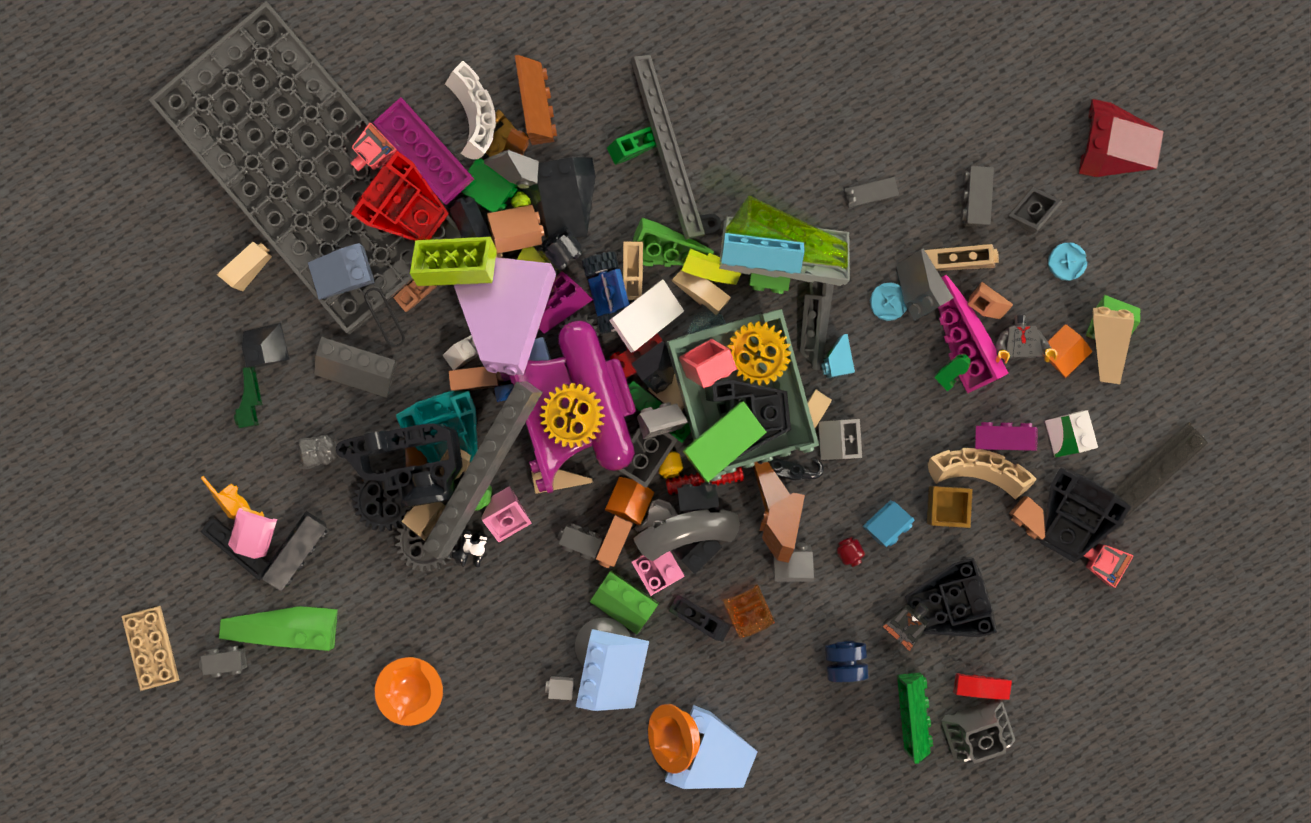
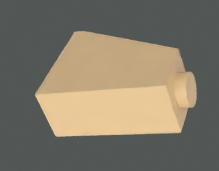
(245, 266)

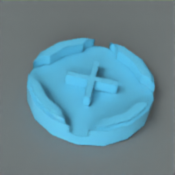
(1067, 261)
(887, 301)

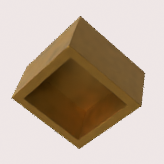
(949, 506)

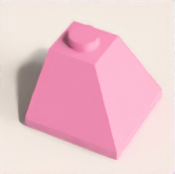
(505, 515)

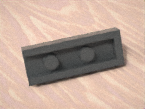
(871, 192)

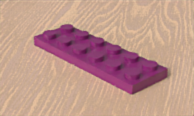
(424, 149)

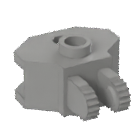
(658, 513)

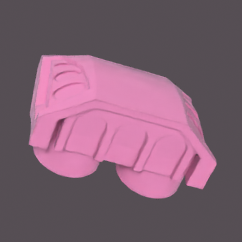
(251, 534)

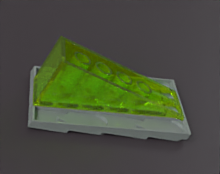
(825, 250)

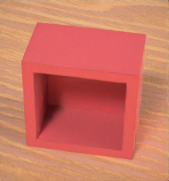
(708, 363)

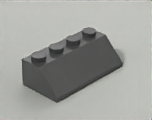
(354, 367)

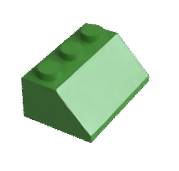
(624, 602)

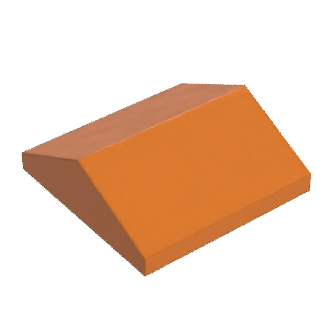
(1070, 350)
(629, 500)

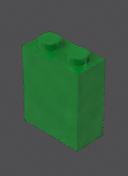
(489, 187)

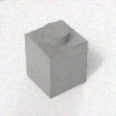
(560, 688)

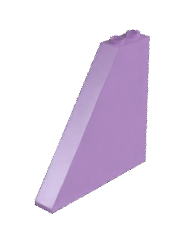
(507, 312)

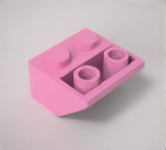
(658, 573)

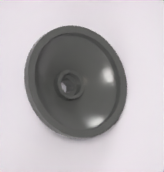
(602, 624)

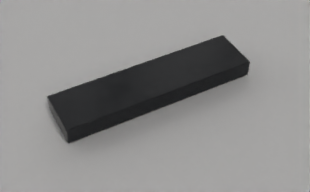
(220, 536)

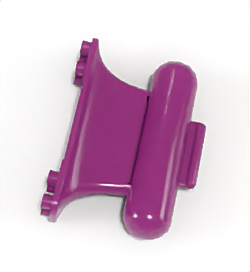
(587, 367)

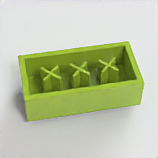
(453, 261)

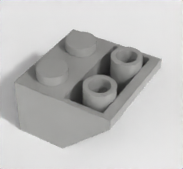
(840, 439)

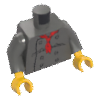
(1023, 342)

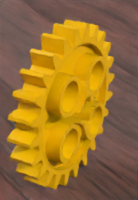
(766, 338)
(555, 410)

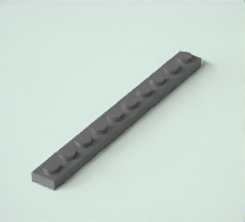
(667, 147)

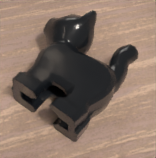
(471, 546)

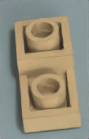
(818, 405)

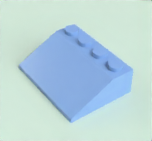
(611, 672)

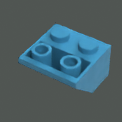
(888, 524)

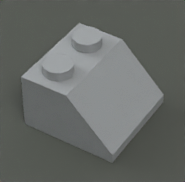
(661, 420)

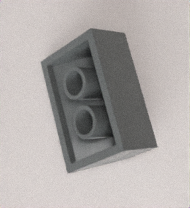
(648, 456)

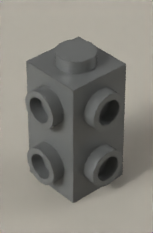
(574, 539)
(216, 662)

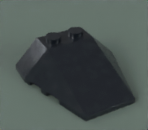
(564, 195)
(1080, 514)

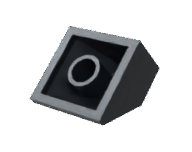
(264, 346)

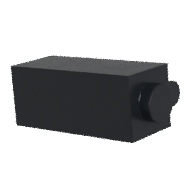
(469, 219)

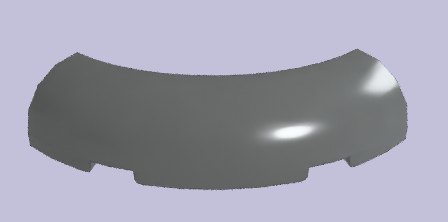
(687, 529)

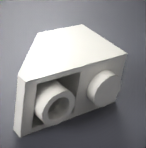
(461, 353)

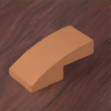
(412, 294)

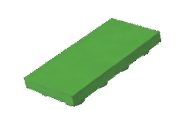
(724, 441)

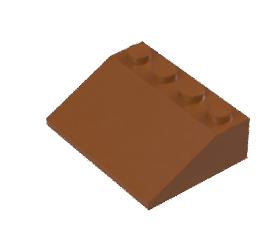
(535, 100)

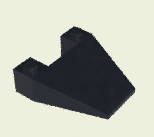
(767, 405)

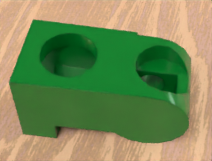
(949, 372)

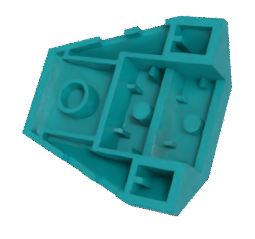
(450, 409)

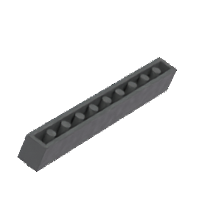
(482, 469)

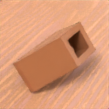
(989, 302)
(1030, 516)

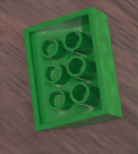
(914, 715)

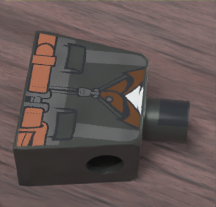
(907, 625)

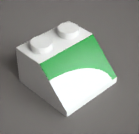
(1071, 434)

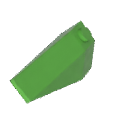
(664, 245)

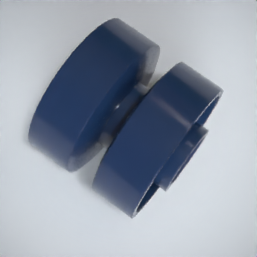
(846, 655)

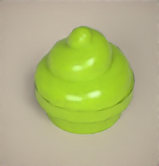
(520, 200)

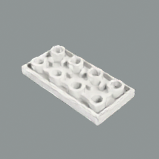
(646, 316)

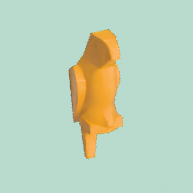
(230, 500)

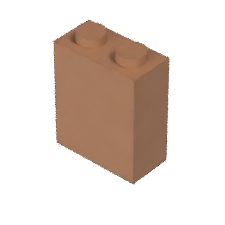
(515, 228)
(474, 379)
(614, 541)

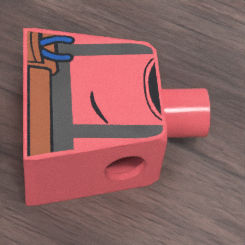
(372, 149)
(1108, 563)

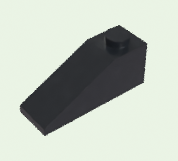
(700, 618)

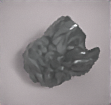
(316, 451)

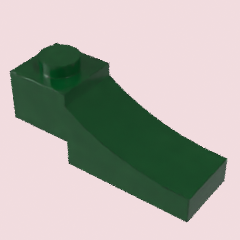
(246, 414)

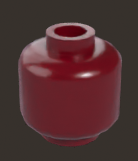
(850, 552)

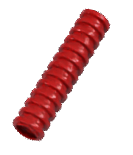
(696, 480)

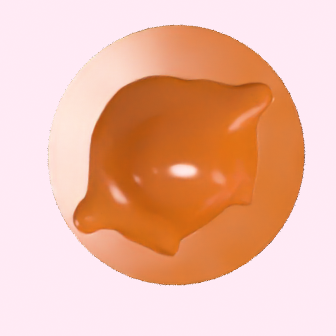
(408, 691)
(673, 738)

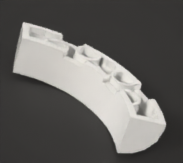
(478, 108)

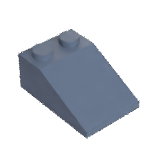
(341, 271)

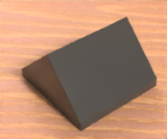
(1034, 210)

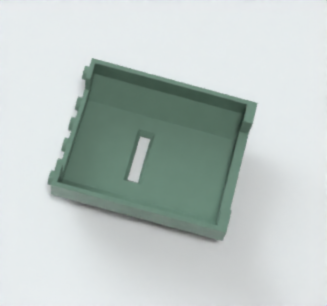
(704, 413)

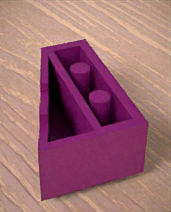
(563, 301)
(1006, 437)

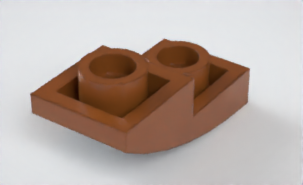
(517, 142)

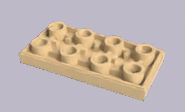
(150, 648)

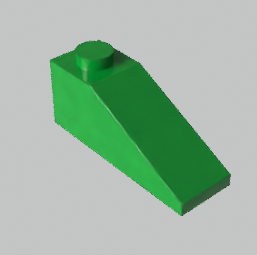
(631, 145)

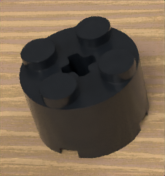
(560, 248)

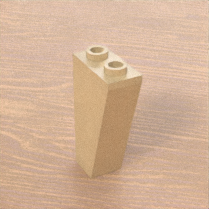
(964, 257)
(1112, 341)

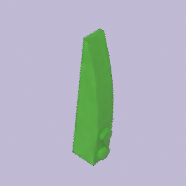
(287, 627)

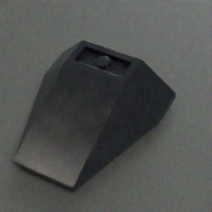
(956, 602)

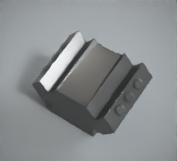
(979, 732)

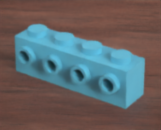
(762, 253)

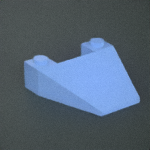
(721, 759)

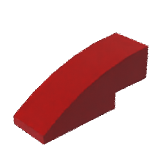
(982, 686)

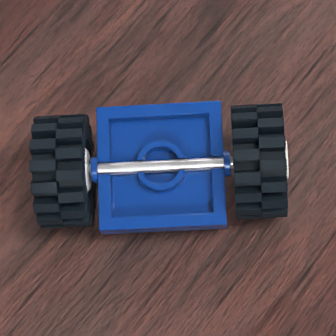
(606, 289)

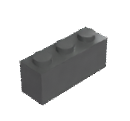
(977, 196)

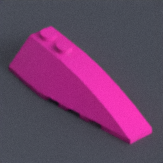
(968, 337)

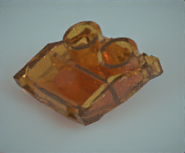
(749, 612)

